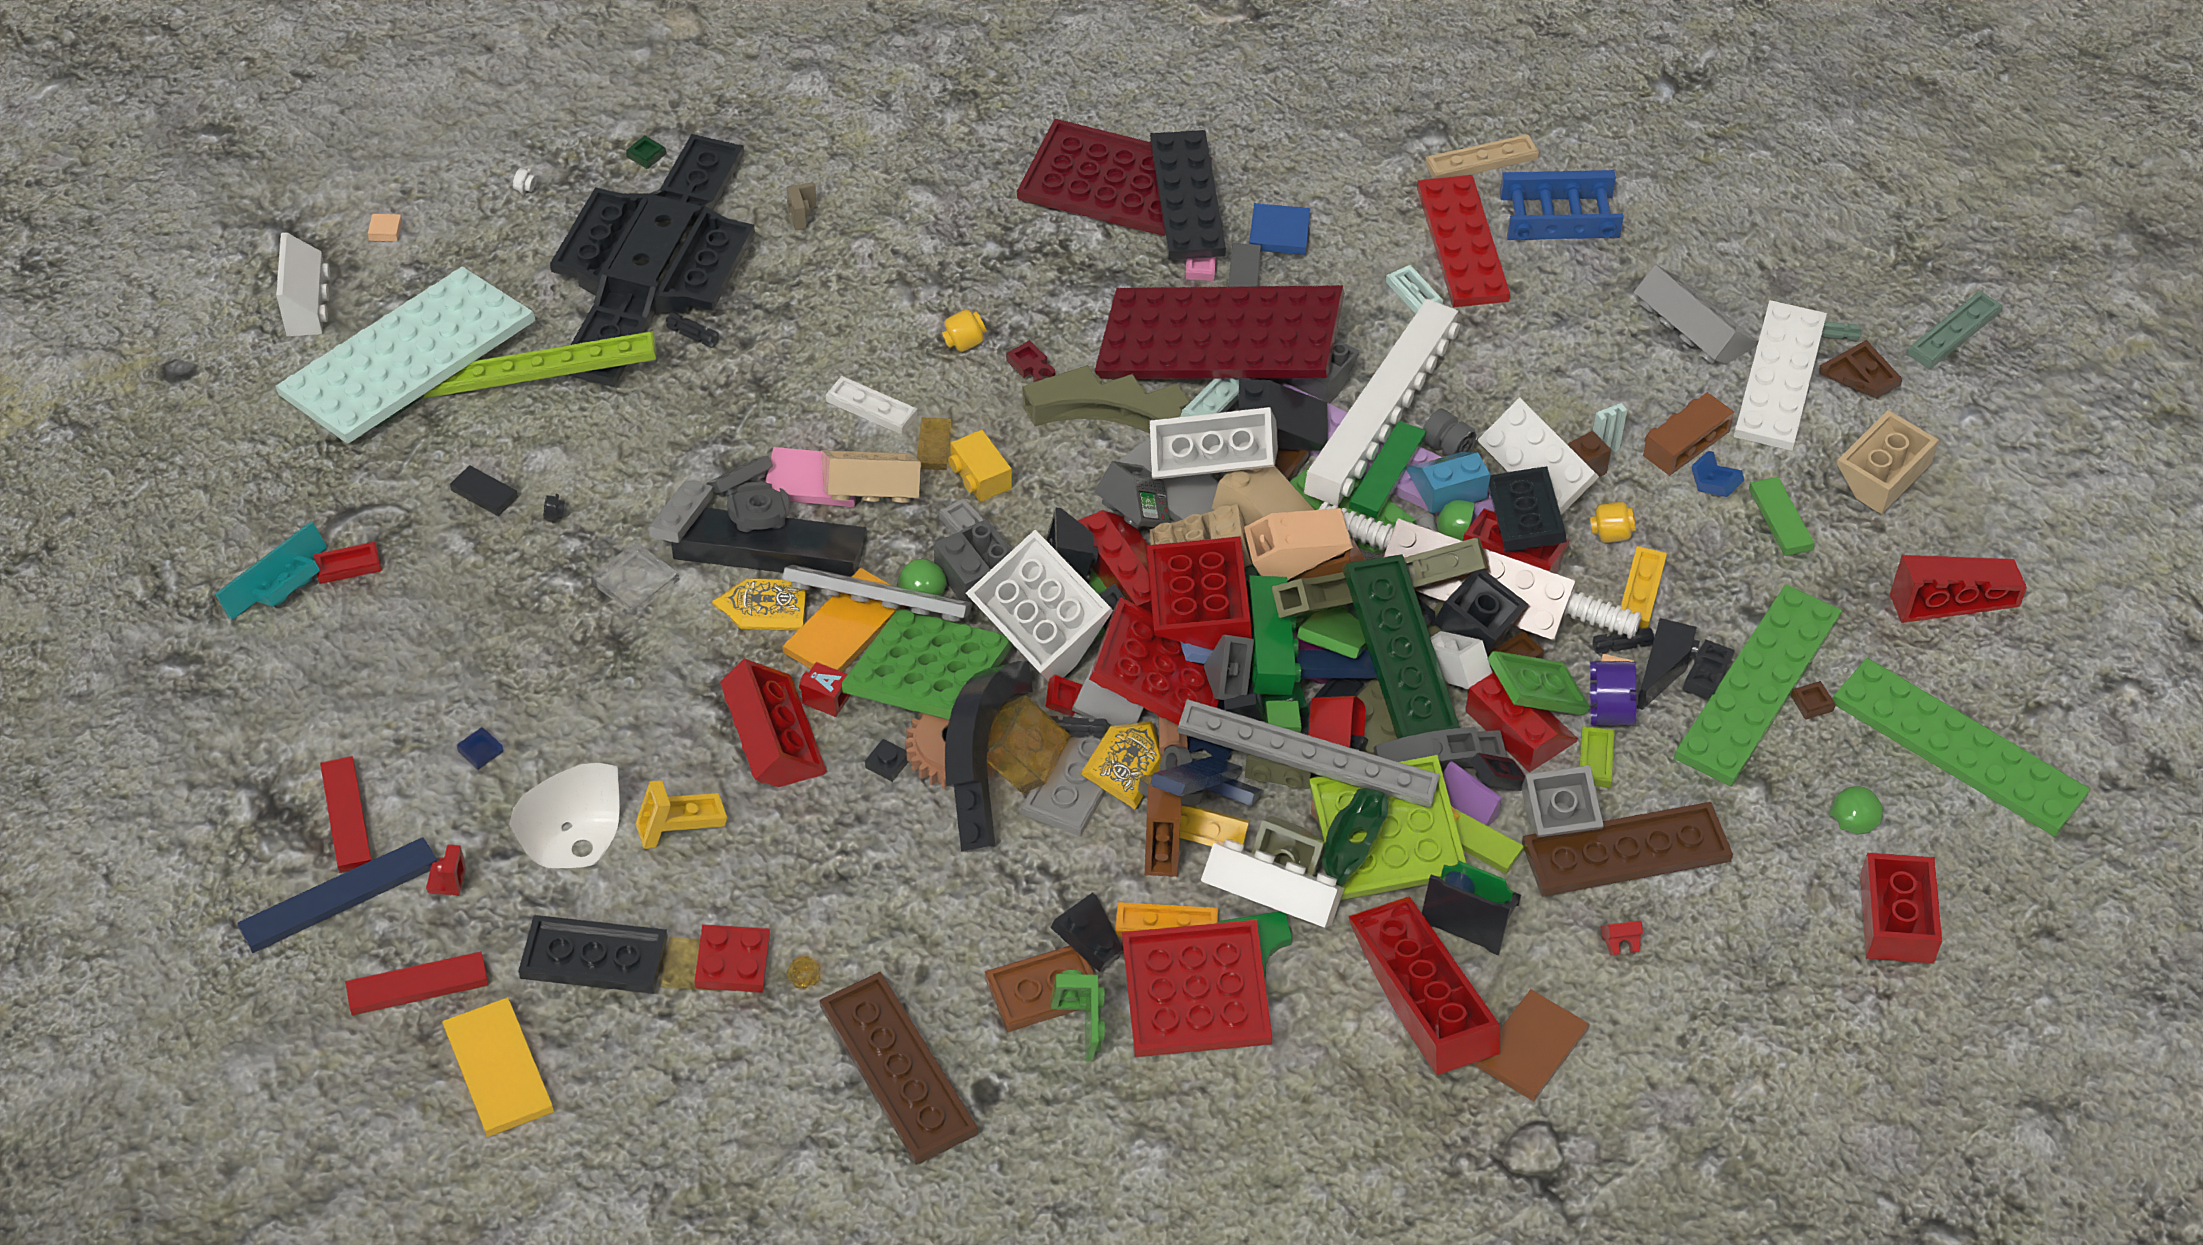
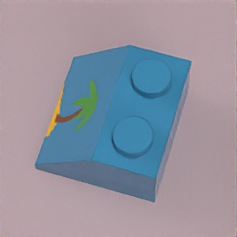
(1451, 478)

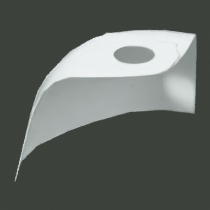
(580, 795)

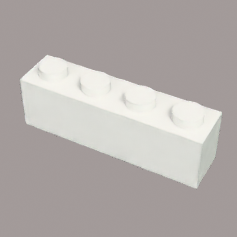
(1272, 883)

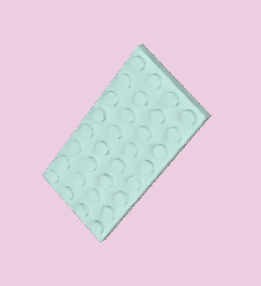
(405, 354)

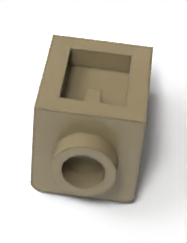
(799, 200)

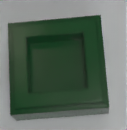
(646, 152)

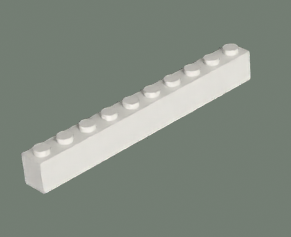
(1381, 403)

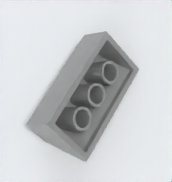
(1693, 316)

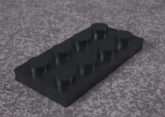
(1526, 509)
(593, 954)

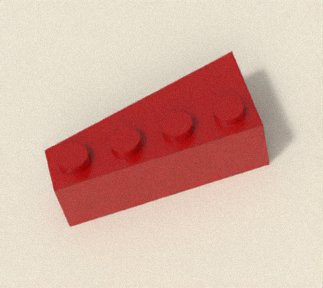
(1954, 586)

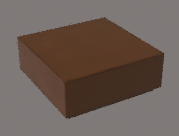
(1813, 700)

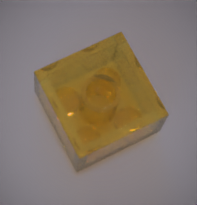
(1025, 744)

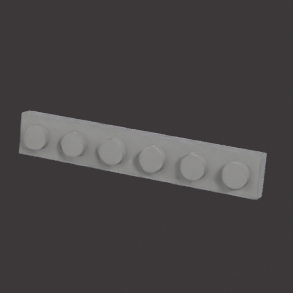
(890, 595)

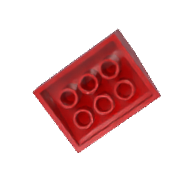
(1199, 591)

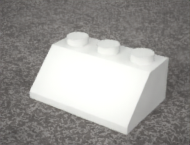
(302, 287)

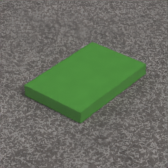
(1335, 631)
(1538, 683)

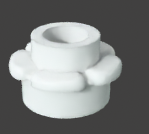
(524, 180)

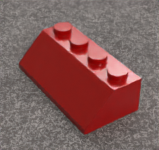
(1121, 556)
(771, 724)

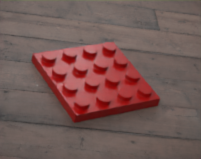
(1148, 666)
(1196, 988)

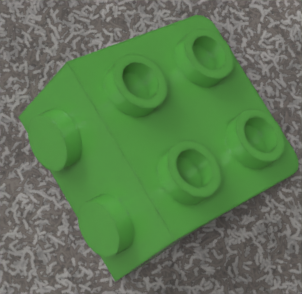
(1081, 992)

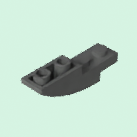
(1450, 745)

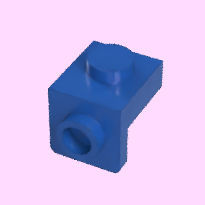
(1714, 478)

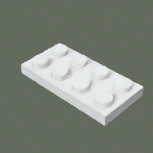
(1525, 442)

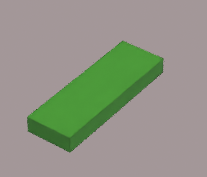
(1781, 516)

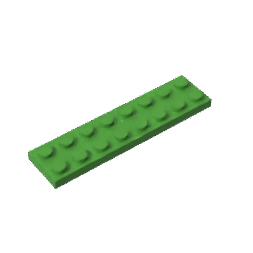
(1757, 685)
(1961, 746)

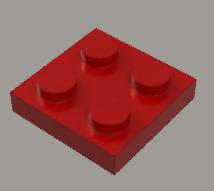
(732, 958)

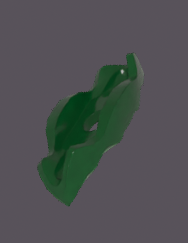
(1364, 813)

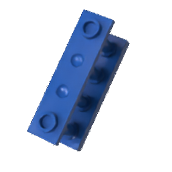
(1561, 185)

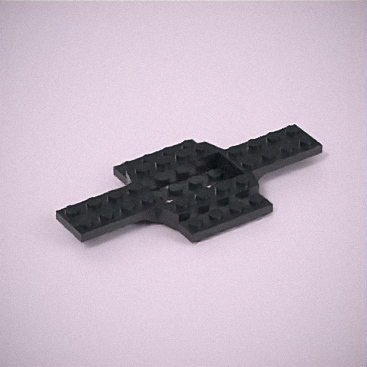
(622, 229)

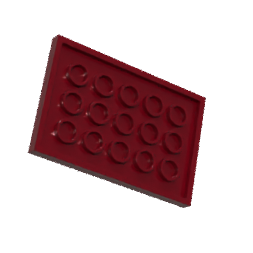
(1095, 176)

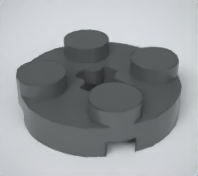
(770, 513)

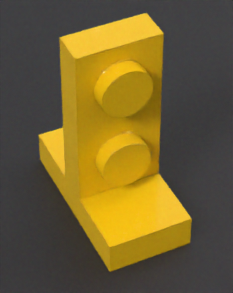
(676, 813)

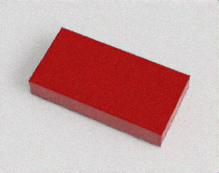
(347, 562)

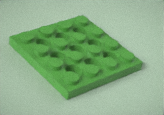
(864, 680)

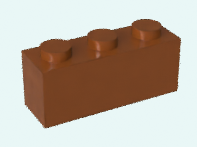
(1688, 433)
(1162, 833)

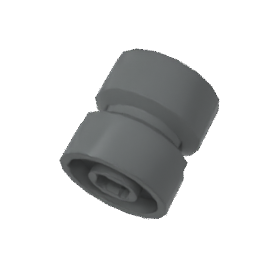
(1449, 434)

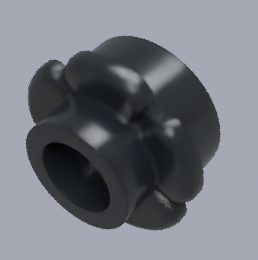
(553, 508)

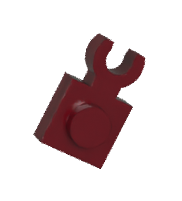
(1030, 361)

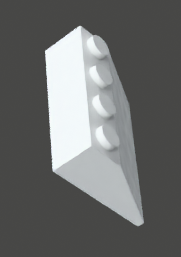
(1041, 606)

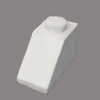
(1461, 659)

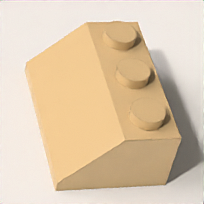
(1886, 460)
(870, 475)

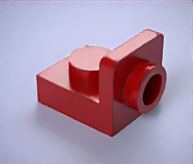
(448, 873)

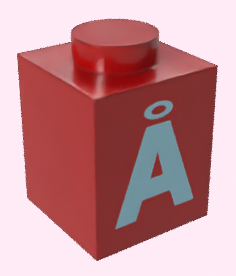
(823, 689)

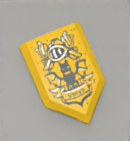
(764, 604)
(1122, 758)

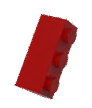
(1543, 557)
(1527, 732)

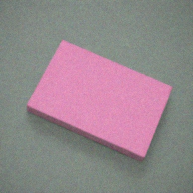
(801, 477)

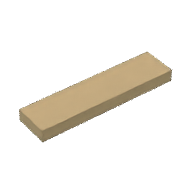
(1482, 157)

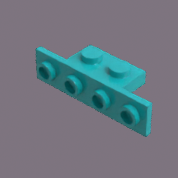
(275, 574)

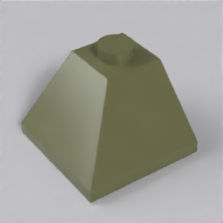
(1289, 843)

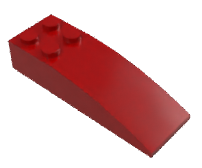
(1426, 986)

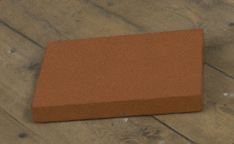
(1025, 986)
(1534, 1045)

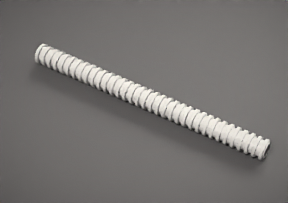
(1579, 606)

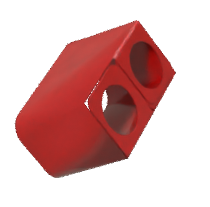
(1337, 718)

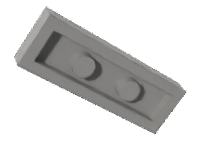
(681, 511)

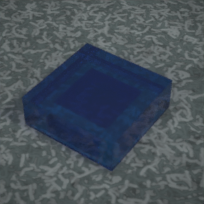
(480, 748)

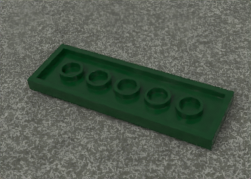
(1400, 646)

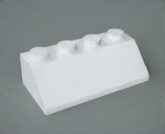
(1213, 443)

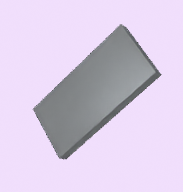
(1184, 494)
(1067, 797)

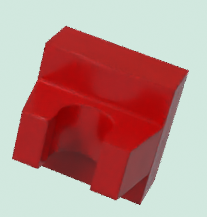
(1619, 932)

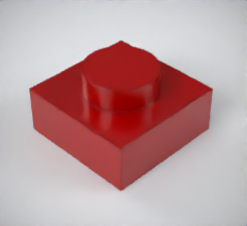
(1062, 695)

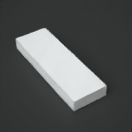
(871, 405)

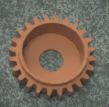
(927, 748)

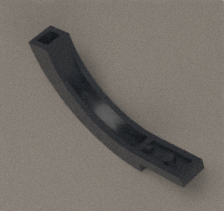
(968, 747)

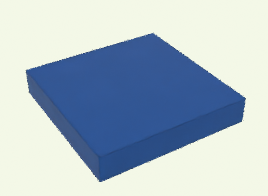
(1280, 228)

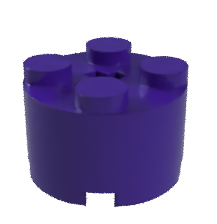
(1613, 692)

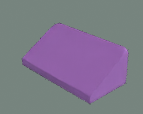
(1471, 795)

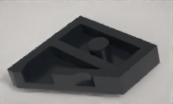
(1089, 932)

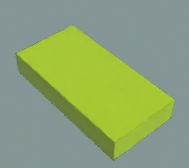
(1597, 751)

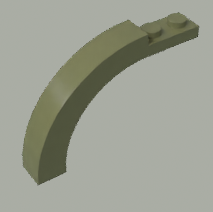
(1424, 568)

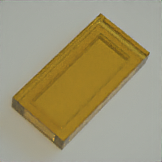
(934, 443)

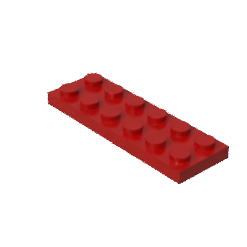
(1463, 241)

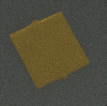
(681, 964)

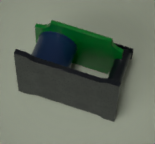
(1470, 905)

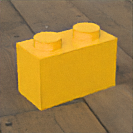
(980, 466)

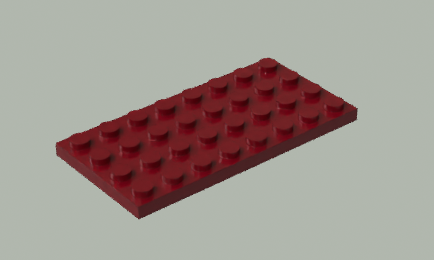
(1221, 332)

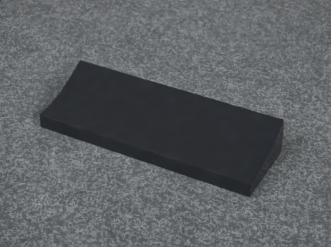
(799, 542)

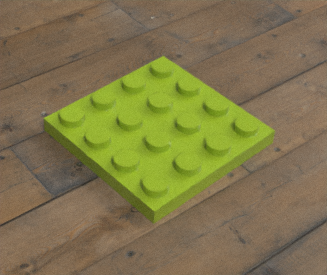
(1412, 842)

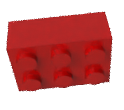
(1900, 908)

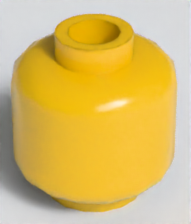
(964, 330)
(1613, 522)

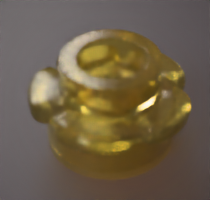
(803, 965)

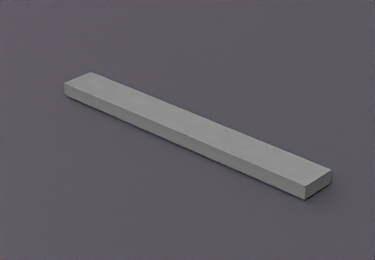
(1308, 753)

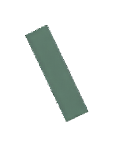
(1954, 329)

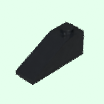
(1668, 658)

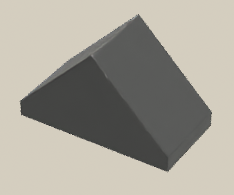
(1229, 667)

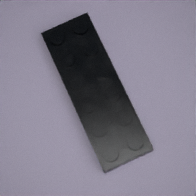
(1187, 195)

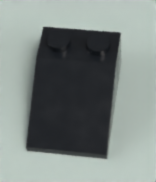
(1299, 417)

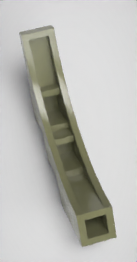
(1083, 396)

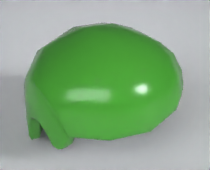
(1455, 518)
(923, 576)
(1857, 810)

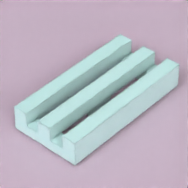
(1409, 291)
(1613, 428)

